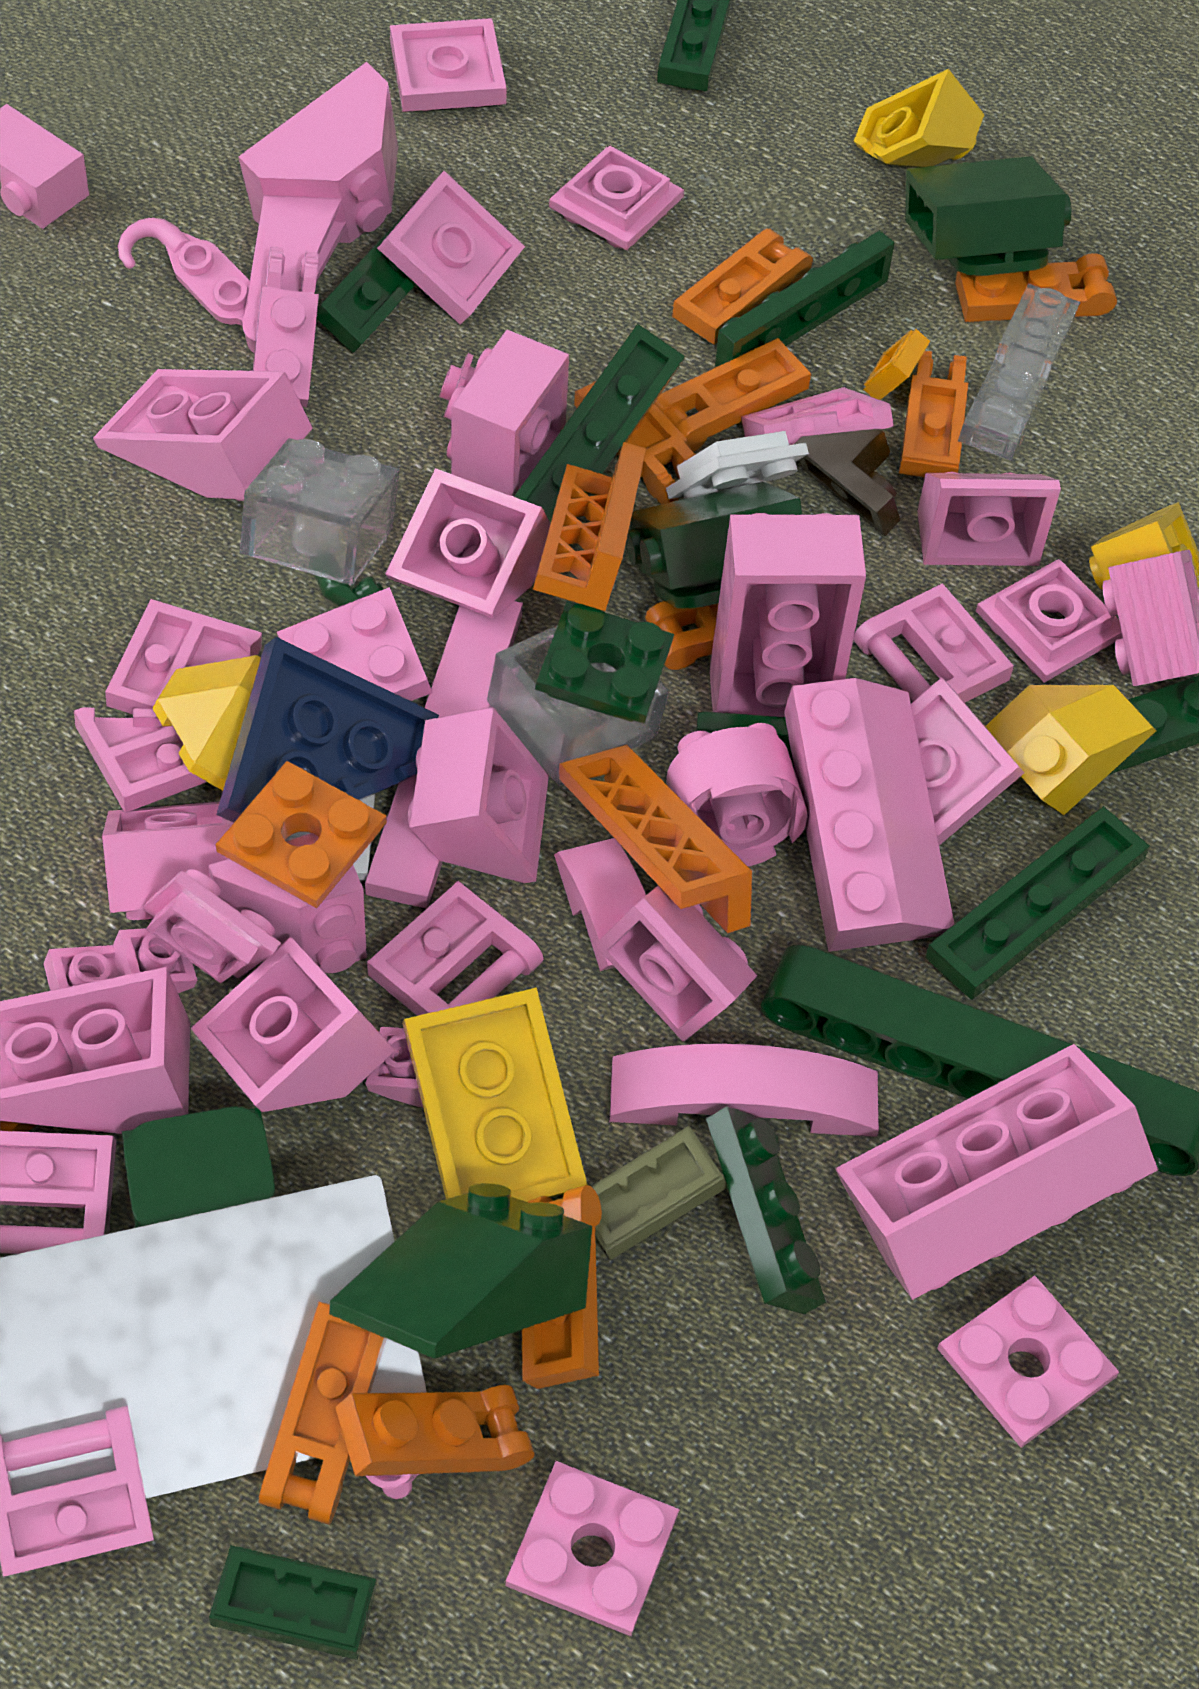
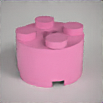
(741, 788)

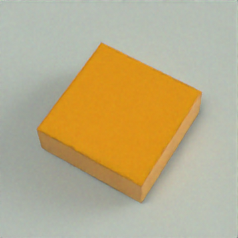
(896, 364)

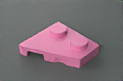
(821, 414)
(169, 641)
(136, 756)

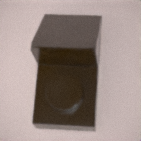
(847, 468)

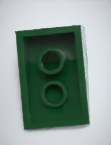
(471, 1273)

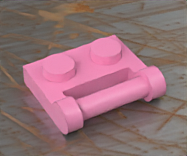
(943, 638)
(445, 943)
(55, 1173)
(78, 1514)

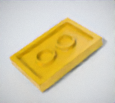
(494, 1097)

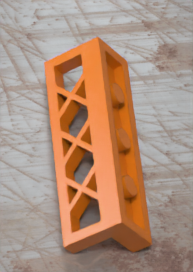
(600, 538)
(662, 834)

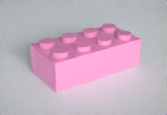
(784, 608)

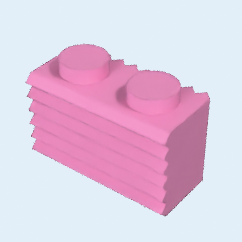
(1156, 616)

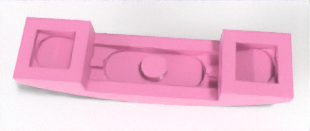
(754, 1079)

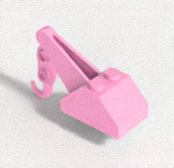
(308, 188)

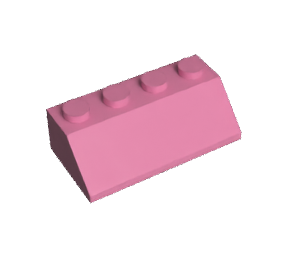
(867, 814)
(997, 1169)

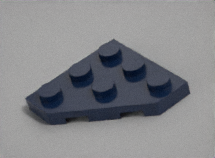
(324, 724)

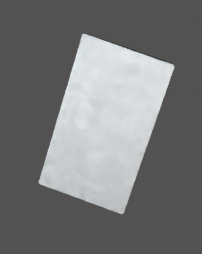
(188, 1329)

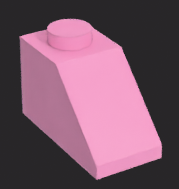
(38, 170)

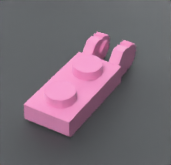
(288, 323)

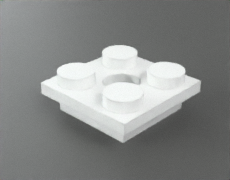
(737, 464)

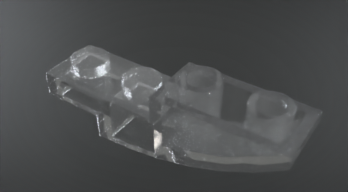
(1019, 372)

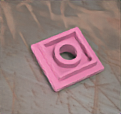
(621, 218)
(1048, 643)
(207, 928)
(1035, 1324)
(583, 1506)

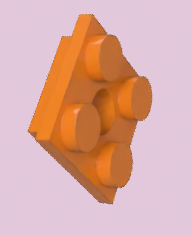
(294, 804)

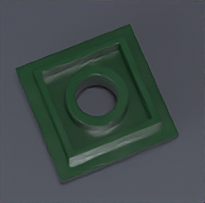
(592, 637)

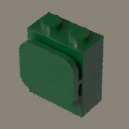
(987, 214)
(687, 539)
(197, 1164)

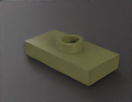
(655, 1191)

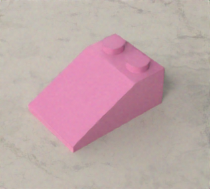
(207, 427)
(96, 1054)

